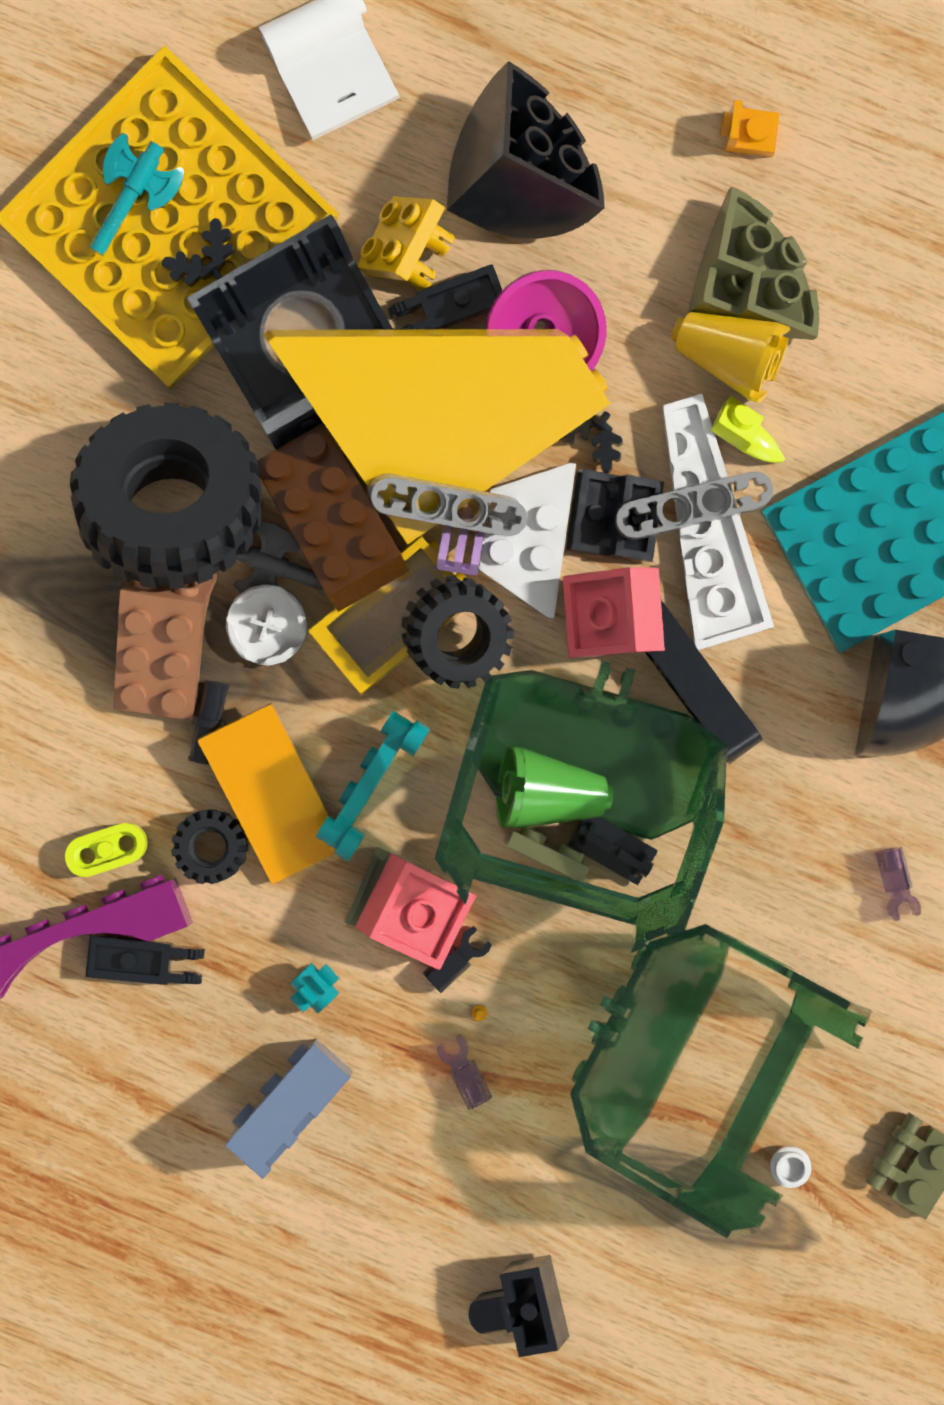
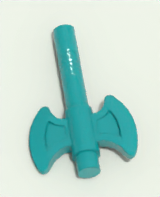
(140, 176)

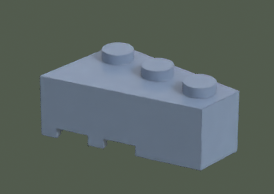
(287, 1106)

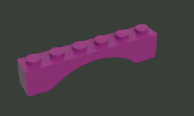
(144, 915)

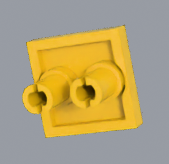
(400, 238)

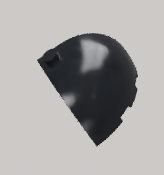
(522, 163)
(903, 695)

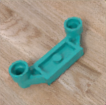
(400, 735)

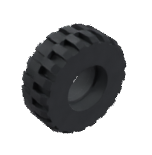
(159, 446)

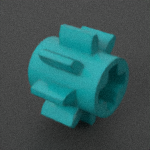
(314, 988)

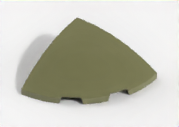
(754, 270)

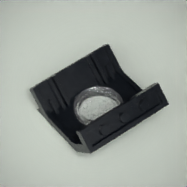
(293, 286)

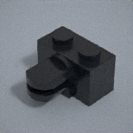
(526, 1306)

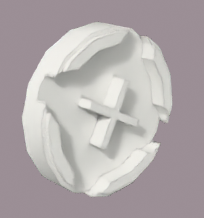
(266, 624)

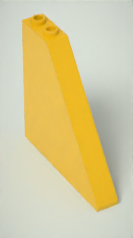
(442, 401)

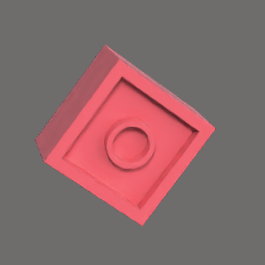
(613, 612)
(414, 912)

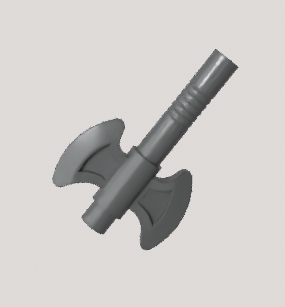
(269, 560)

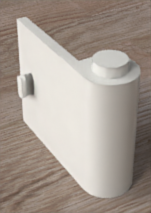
(325, 60)

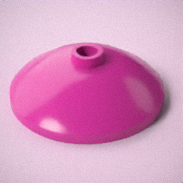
(559, 302)

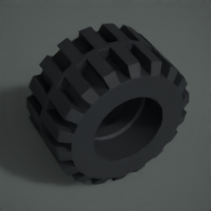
(479, 654)

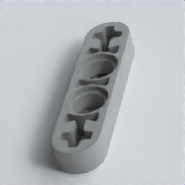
(449, 499)
(694, 509)

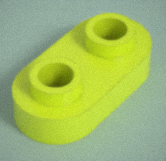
(107, 849)

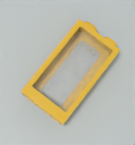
(367, 635)

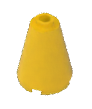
(733, 349)

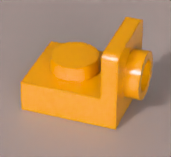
(749, 130)

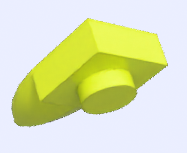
(743, 430)

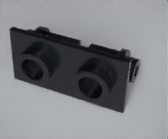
(613, 848)

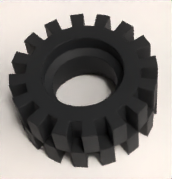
(185, 851)

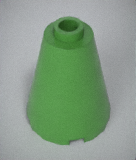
(547, 791)

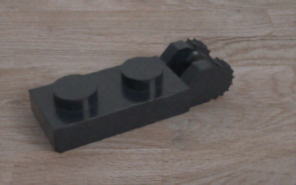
(452, 300)
(139, 960)

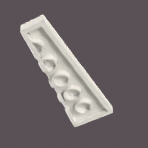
(716, 556)

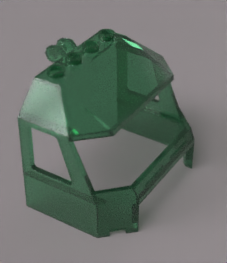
(655, 759)
(643, 1044)

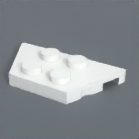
(532, 560)

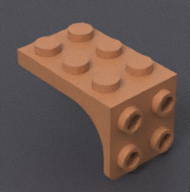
(160, 648)

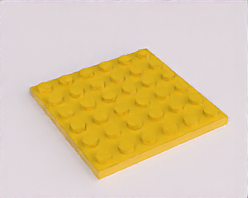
(226, 177)

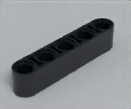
(702, 690)

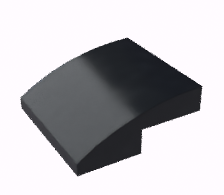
(594, 512)

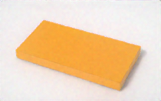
(269, 791)

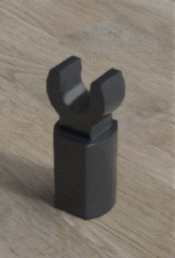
(456, 961)

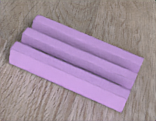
(458, 565)

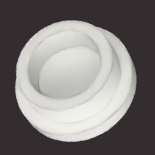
(790, 1166)

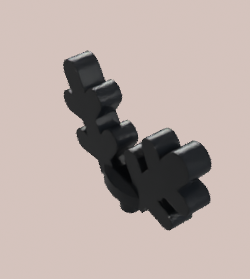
(217, 253)
(606, 439)

